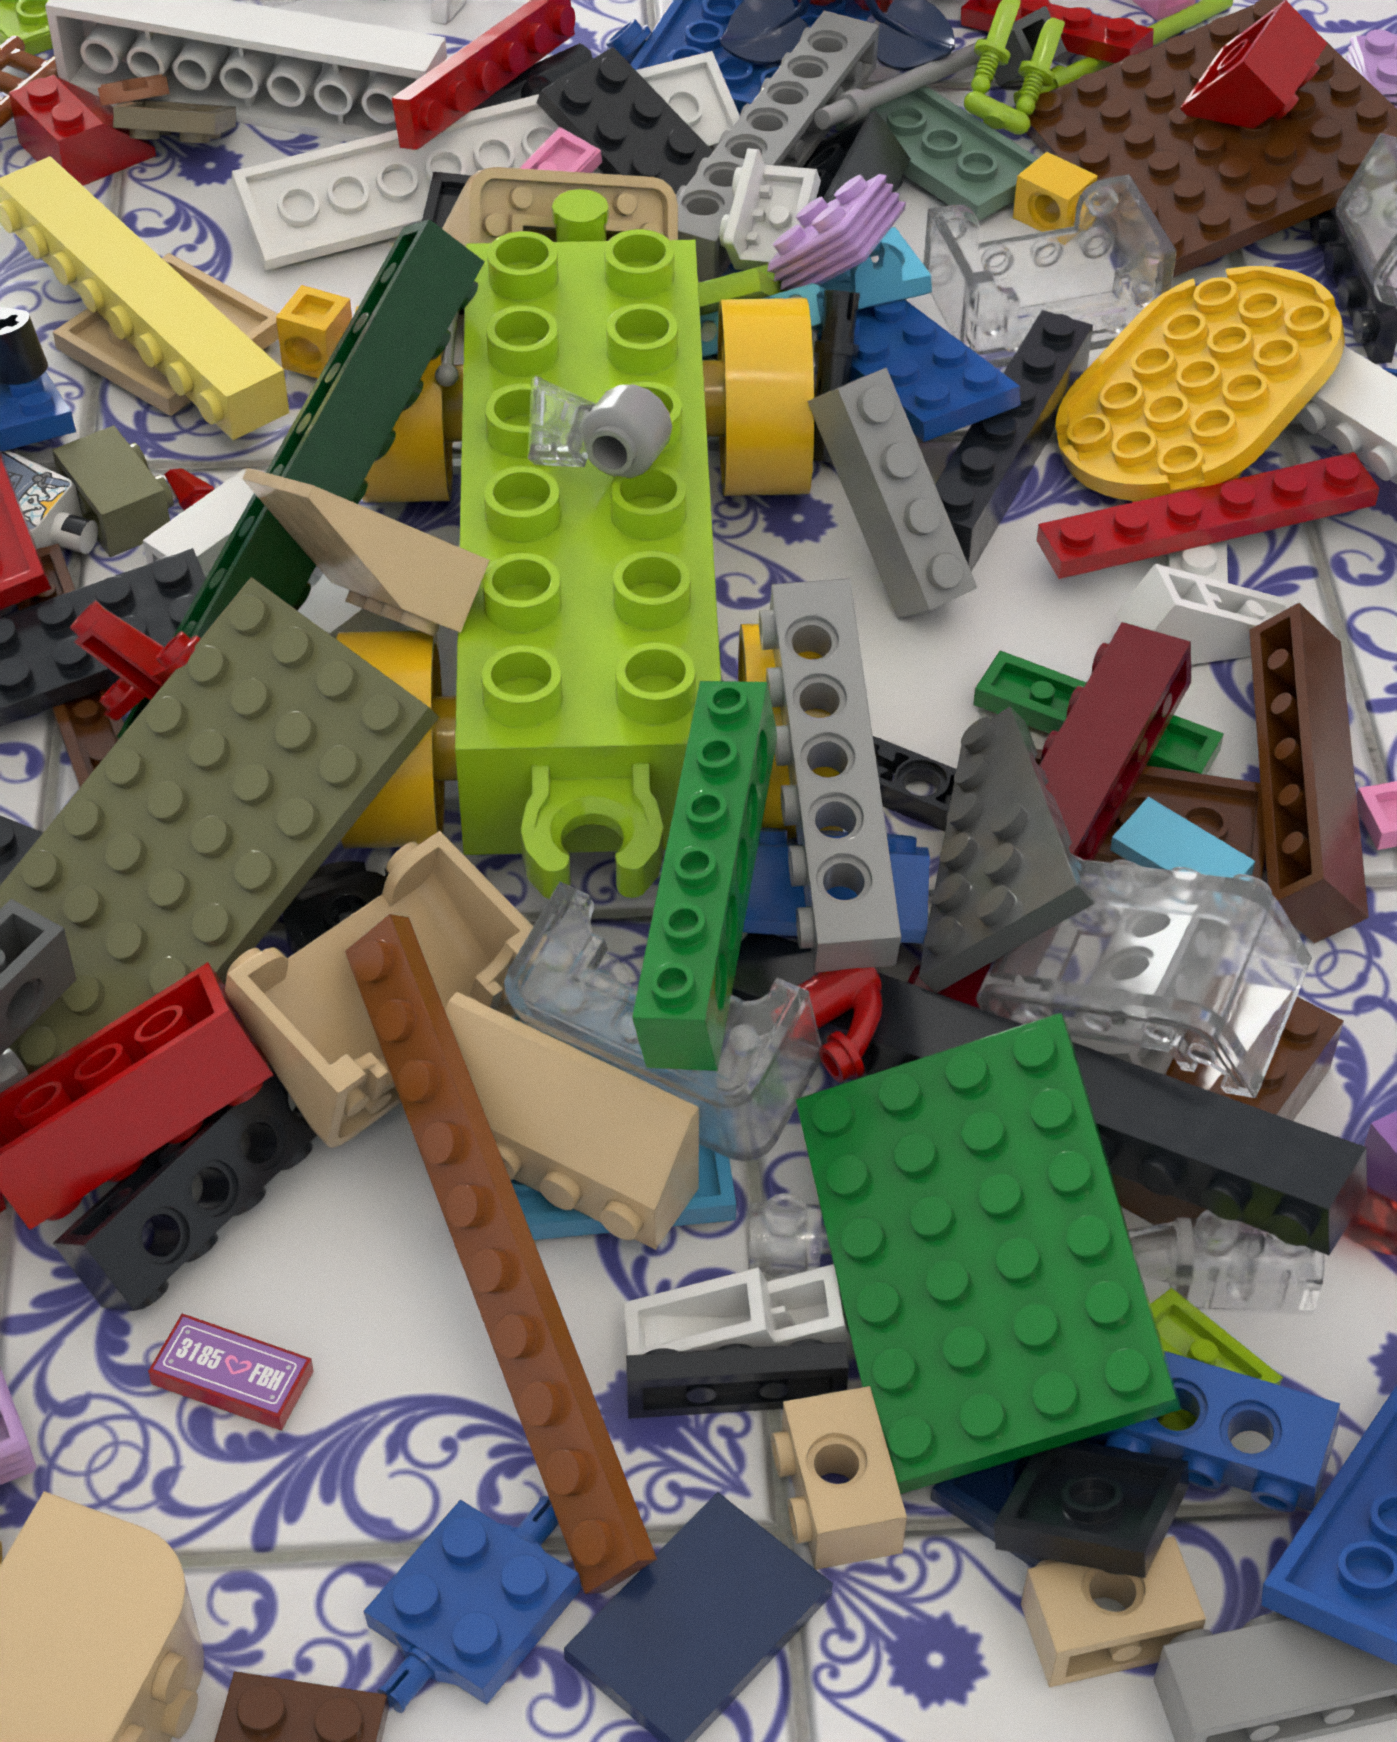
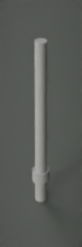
(857, 103)

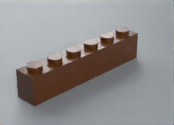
(1307, 774)

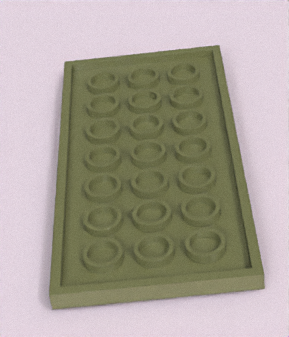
(210, 812)

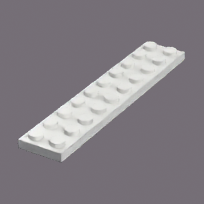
(375, 188)

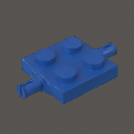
(472, 1602)

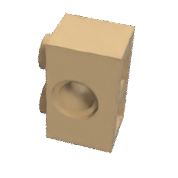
(843, 1437)
(1086, 1641)

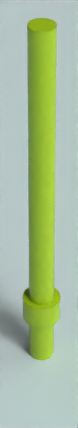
(1162, 30)

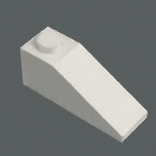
(1199, 610)

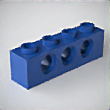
(1229, 1403)

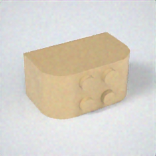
(94, 1631)

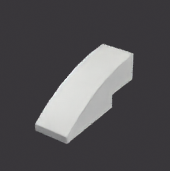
(740, 1311)

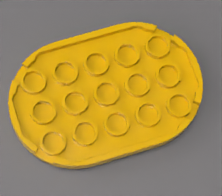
(1200, 383)

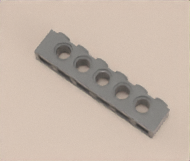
(823, 621)

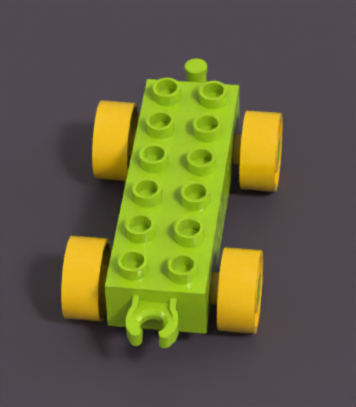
(595, 583)

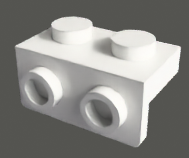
(764, 208)

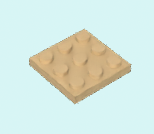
(96, 346)

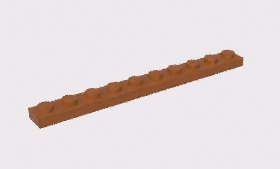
(500, 1260)

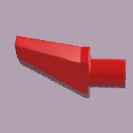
(187, 487)

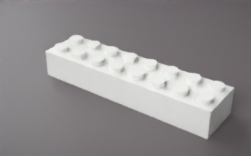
(267, 61)

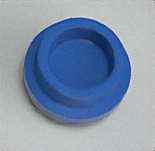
(629, 39)

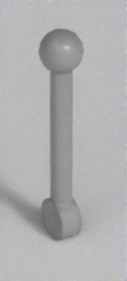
(446, 373)

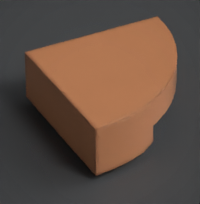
(133, 89)

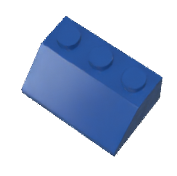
(774, 900)

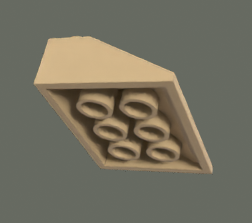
(376, 558)

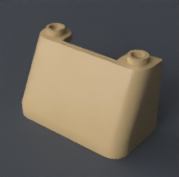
(522, 200)
(310, 1009)

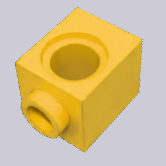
(1050, 192)
(311, 329)

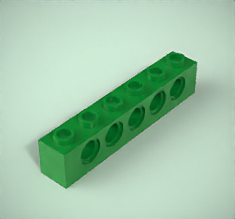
(706, 878)

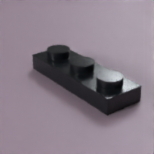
(732, 1378)

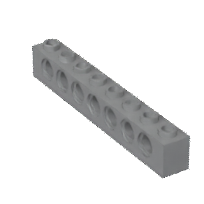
(827, 61)

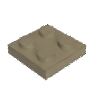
(154, 118)

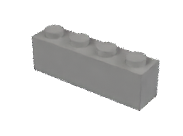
(892, 494)
(1270, 1684)

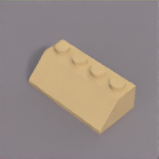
(580, 1125)

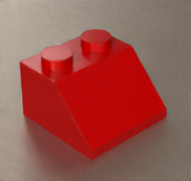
(1258, 71)
(74, 130)

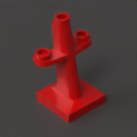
(130, 655)

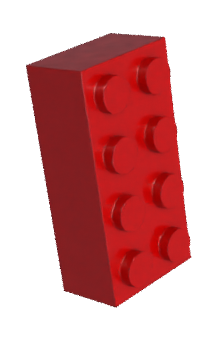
(124, 1096)

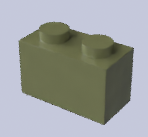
(115, 488)

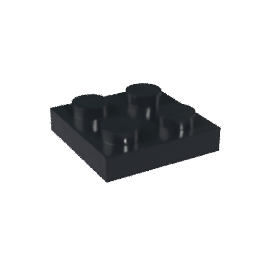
(1093, 1507)

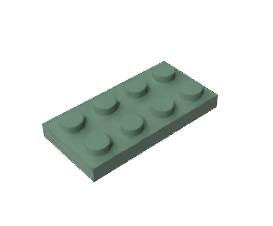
(954, 152)

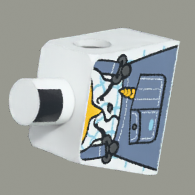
(50, 506)

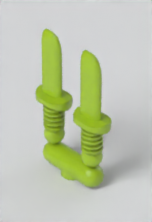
(1035, 72)

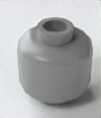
(626, 431)

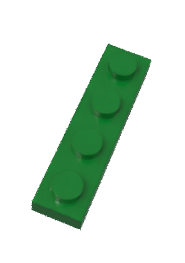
(1042, 702)

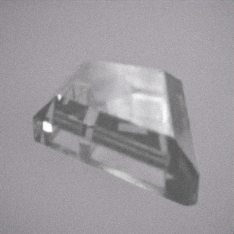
(556, 425)

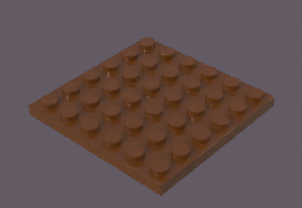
(1207, 178)

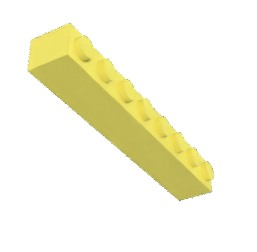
(143, 299)

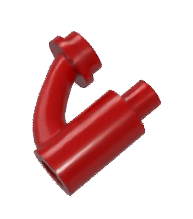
(835, 994)

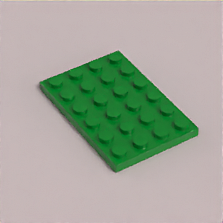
(984, 1255)

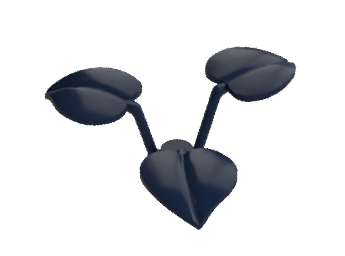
(907, 37)

